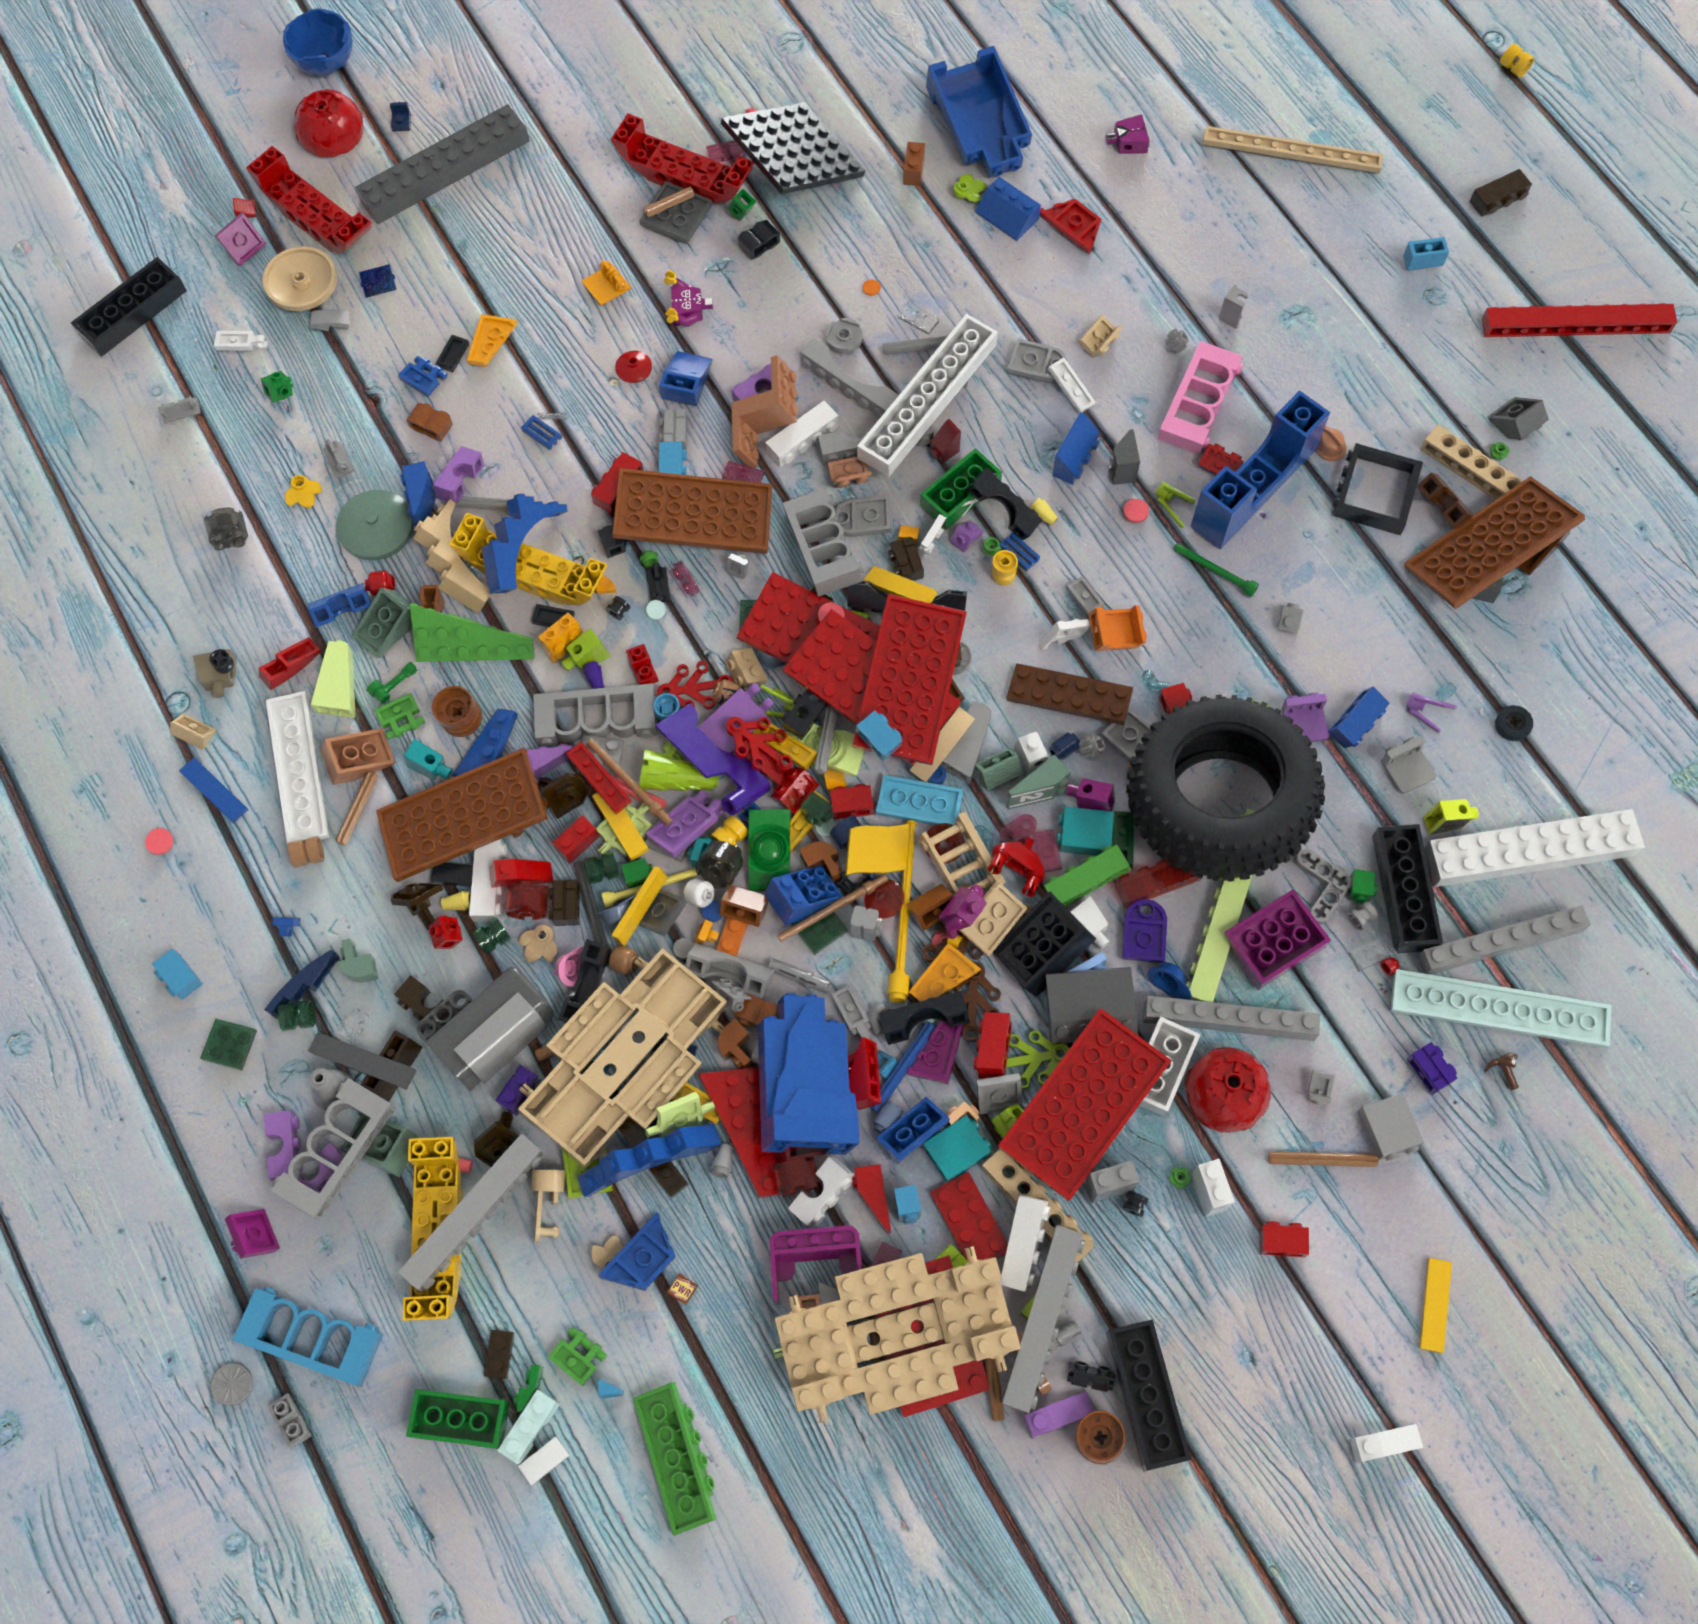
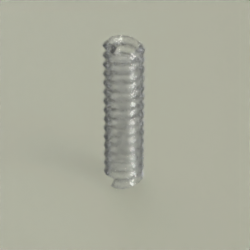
(560, 416)

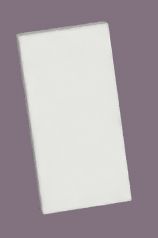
(543, 1461)

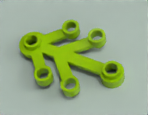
(1035, 1058)

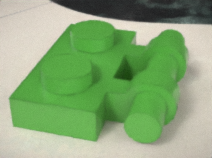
(397, 711)
(572, 1361)

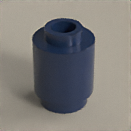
(1065, 746)

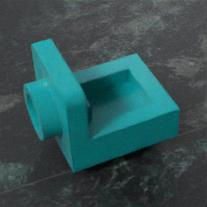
(696, 851)

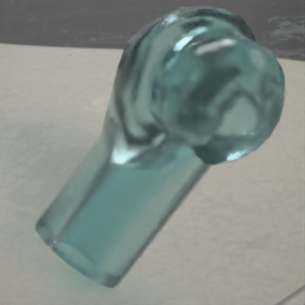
(1152, 682)
(986, 836)

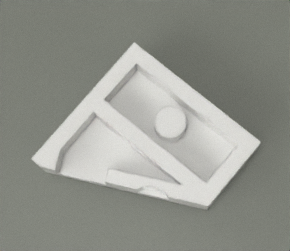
(1064, 632)

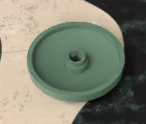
(374, 525)

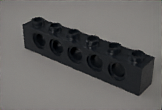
(800, 726)

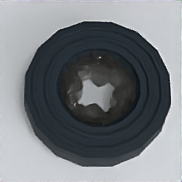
(1520, 716)

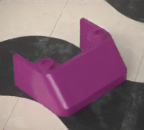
(812, 1245)

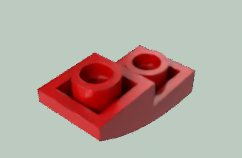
(642, 665)

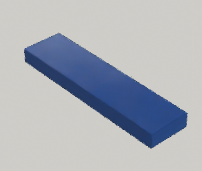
(213, 790)

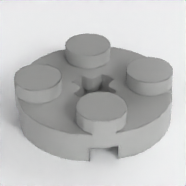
(844, 345)

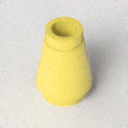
(1044, 511)
(457, 901)

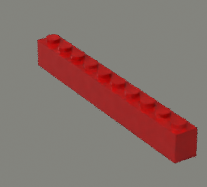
(1579, 320)

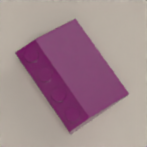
(1276, 939)

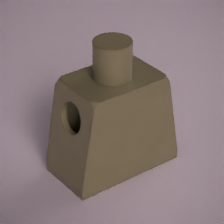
(210, 678)

